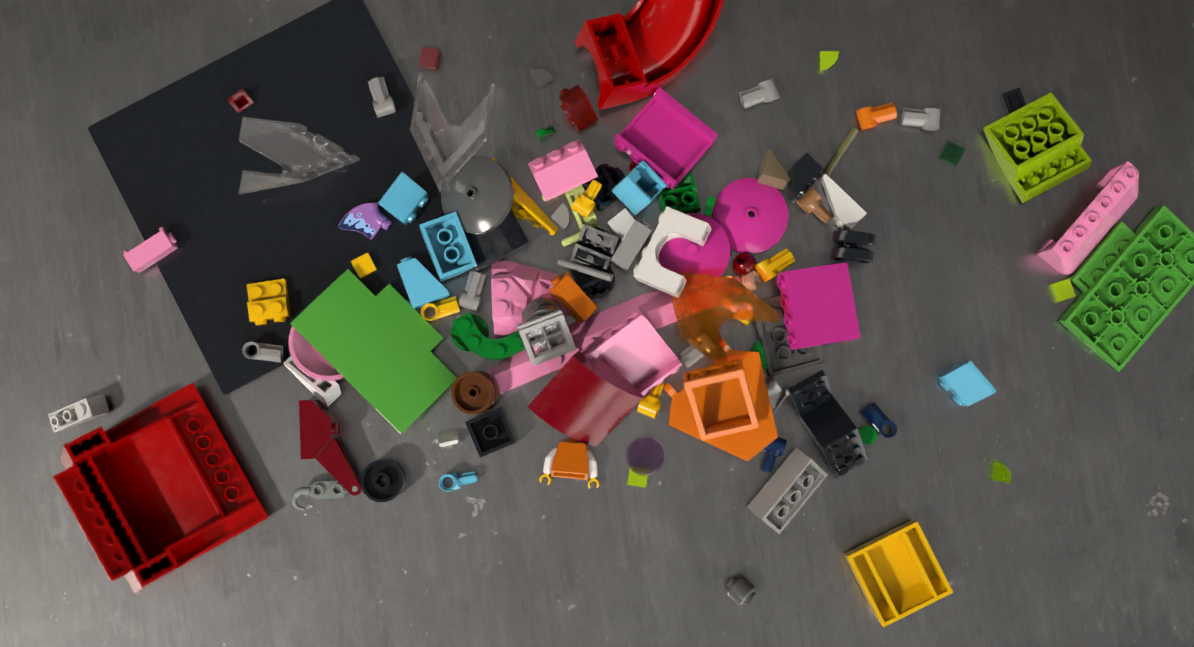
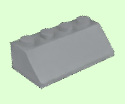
(787, 490)

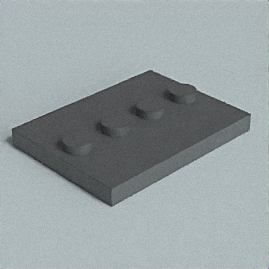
(776, 349)

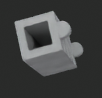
(631, 244)

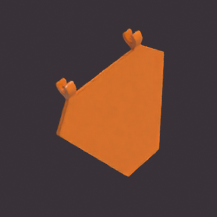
(726, 401)

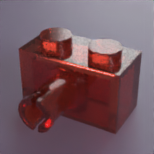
(577, 107)

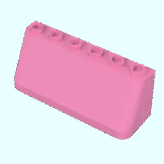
(1118, 194)

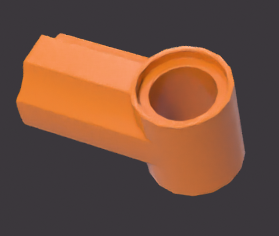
(871, 116)

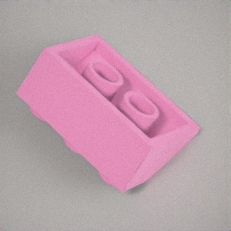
(562, 170)

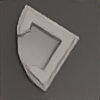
(561, 216)

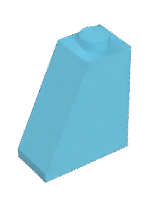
(420, 283)

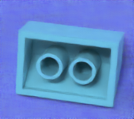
(447, 246)

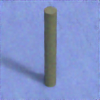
(840, 151)

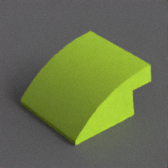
(1037, 147)

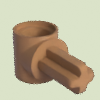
(810, 202)

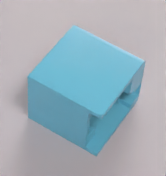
(639, 187)

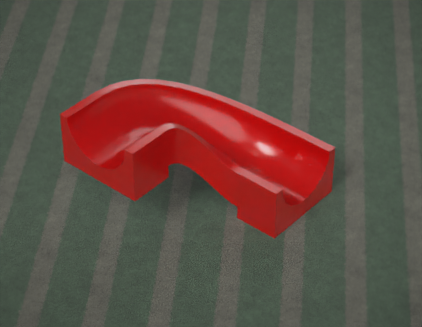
(646, 46)

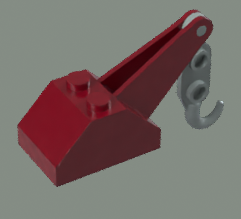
(320, 441)

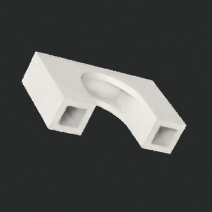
(671, 225)

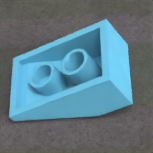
(404, 199)
(966, 383)

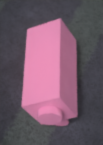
(151, 250)

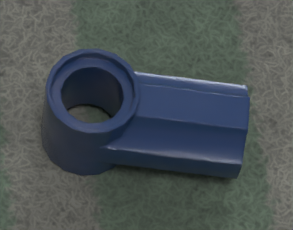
(878, 419)

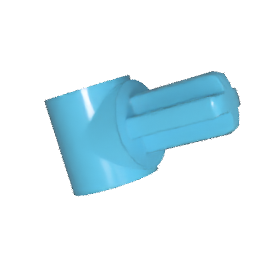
(458, 480)

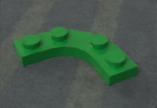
(484, 346)

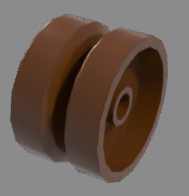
(464, 396)

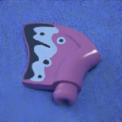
(365, 219)

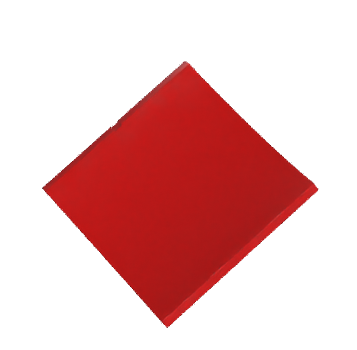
(157, 489)

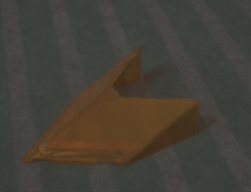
(708, 303)

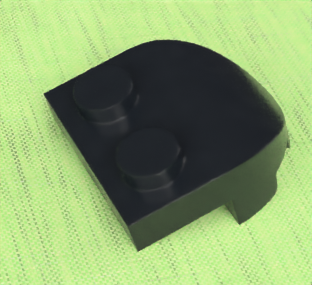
(609, 178)
(593, 286)

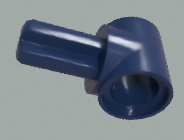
(773, 450)

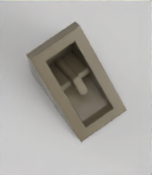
(772, 173)

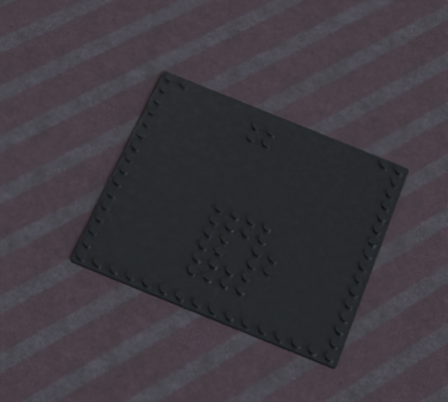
(184, 165)

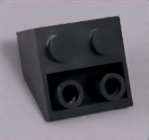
(803, 173)

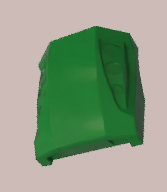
(683, 197)

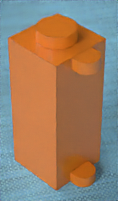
(572, 297)

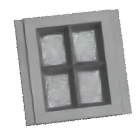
(546, 337)

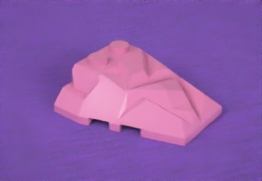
(512, 289)

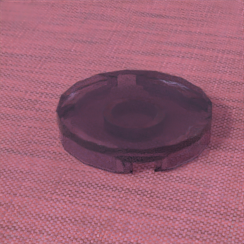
(644, 456)

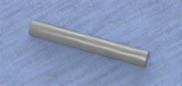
(585, 269)

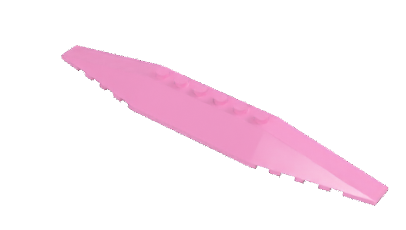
(519, 370)

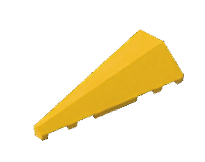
(526, 208)

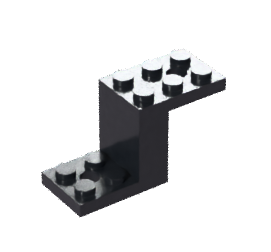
(828, 424)

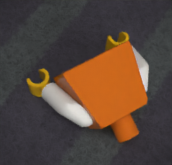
(570, 461)

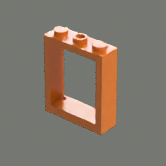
(716, 374)

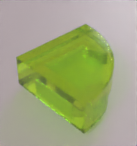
(1000, 473)

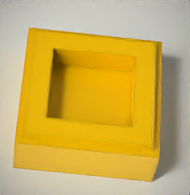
(364, 265)

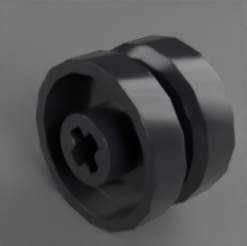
(852, 247)
(372, 480)

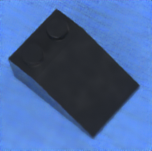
(497, 243)

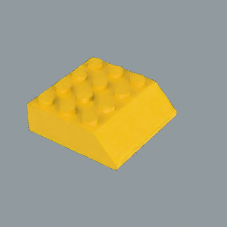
(898, 573)

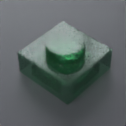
(951, 153)

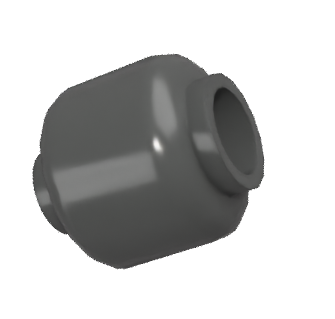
(741, 590)

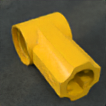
(770, 267)
(443, 309)

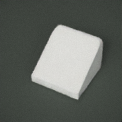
(449, 437)

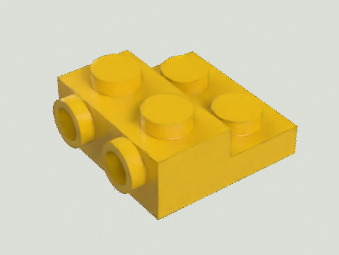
(268, 301)

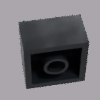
(491, 431)

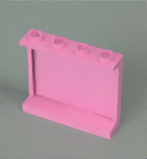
(635, 352)

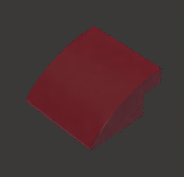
(585, 400)

